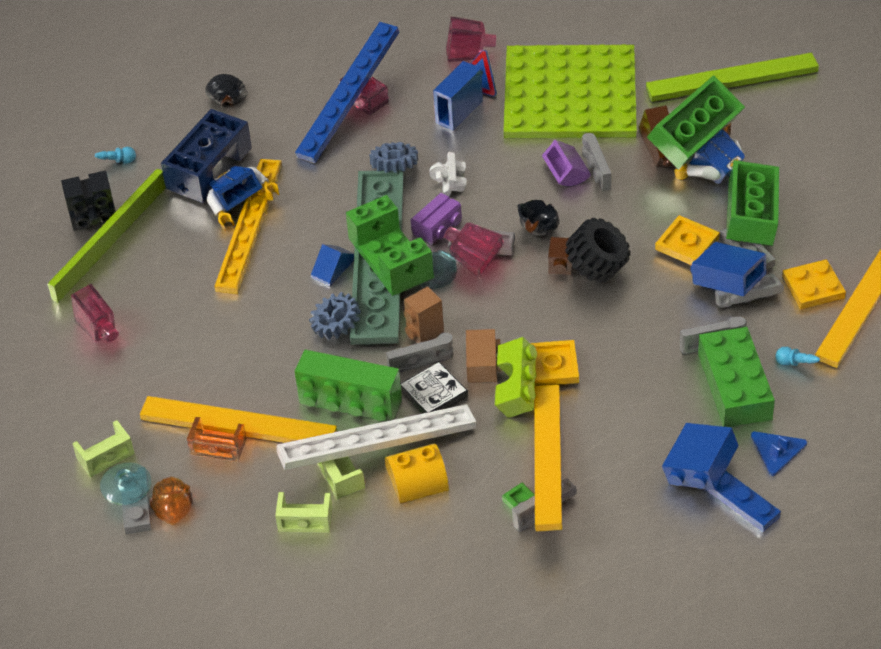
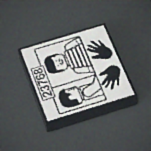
(433, 389)

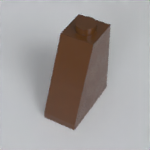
(649, 120)

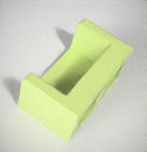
(105, 452)
(342, 476)
(303, 516)

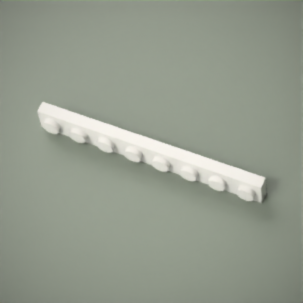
(375, 437)

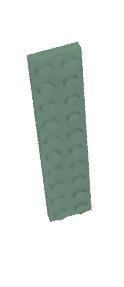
(379, 309)

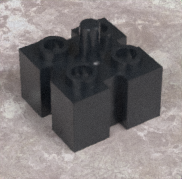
(88, 200)

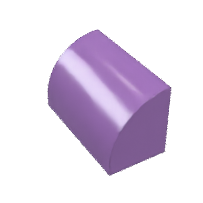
(566, 164)

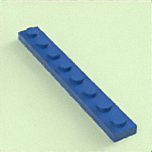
(347, 92)

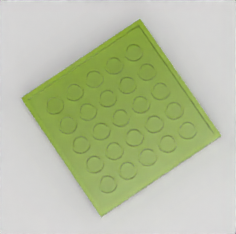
(570, 91)

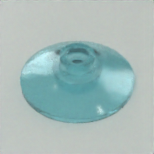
(125, 483)

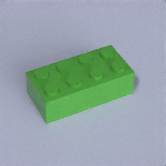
(695, 122)
(753, 203)
(736, 377)
(348, 386)

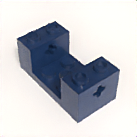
(190, 165)

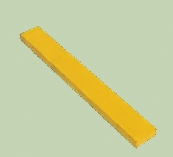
(246, 232)
(852, 316)
(226, 420)
(548, 459)

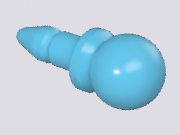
(123, 155)
(787, 356)

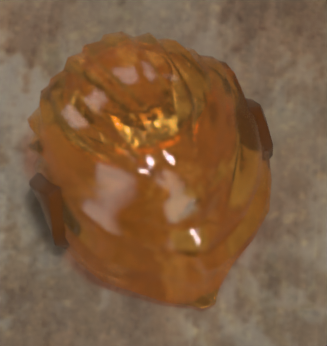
(171, 500)

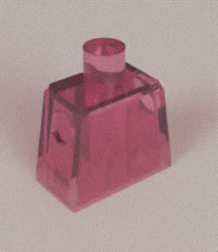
(467, 39)
(474, 247)
(94, 314)

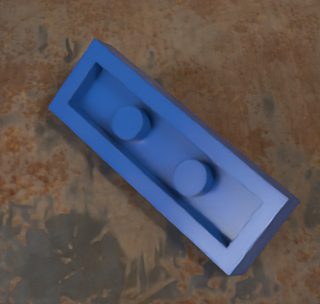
(745, 502)

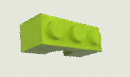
(518, 393)

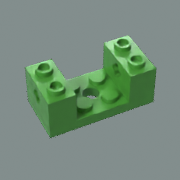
(386, 249)

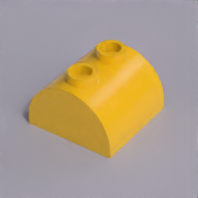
(417, 473)

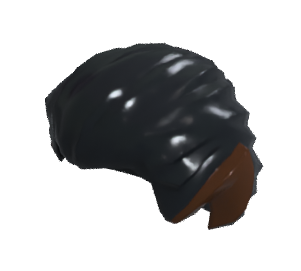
(225, 89)
(538, 217)

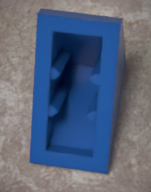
(331, 263)

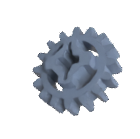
(393, 157)
(335, 316)

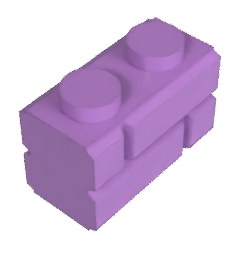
(436, 218)

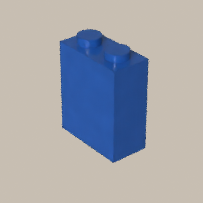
(458, 95)
(729, 268)
(700, 456)

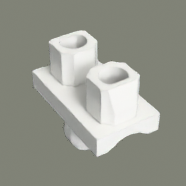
(449, 174)

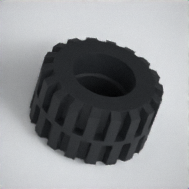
(597, 250)

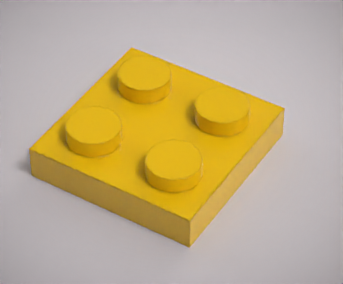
(686, 240)
(813, 284)
(556, 363)

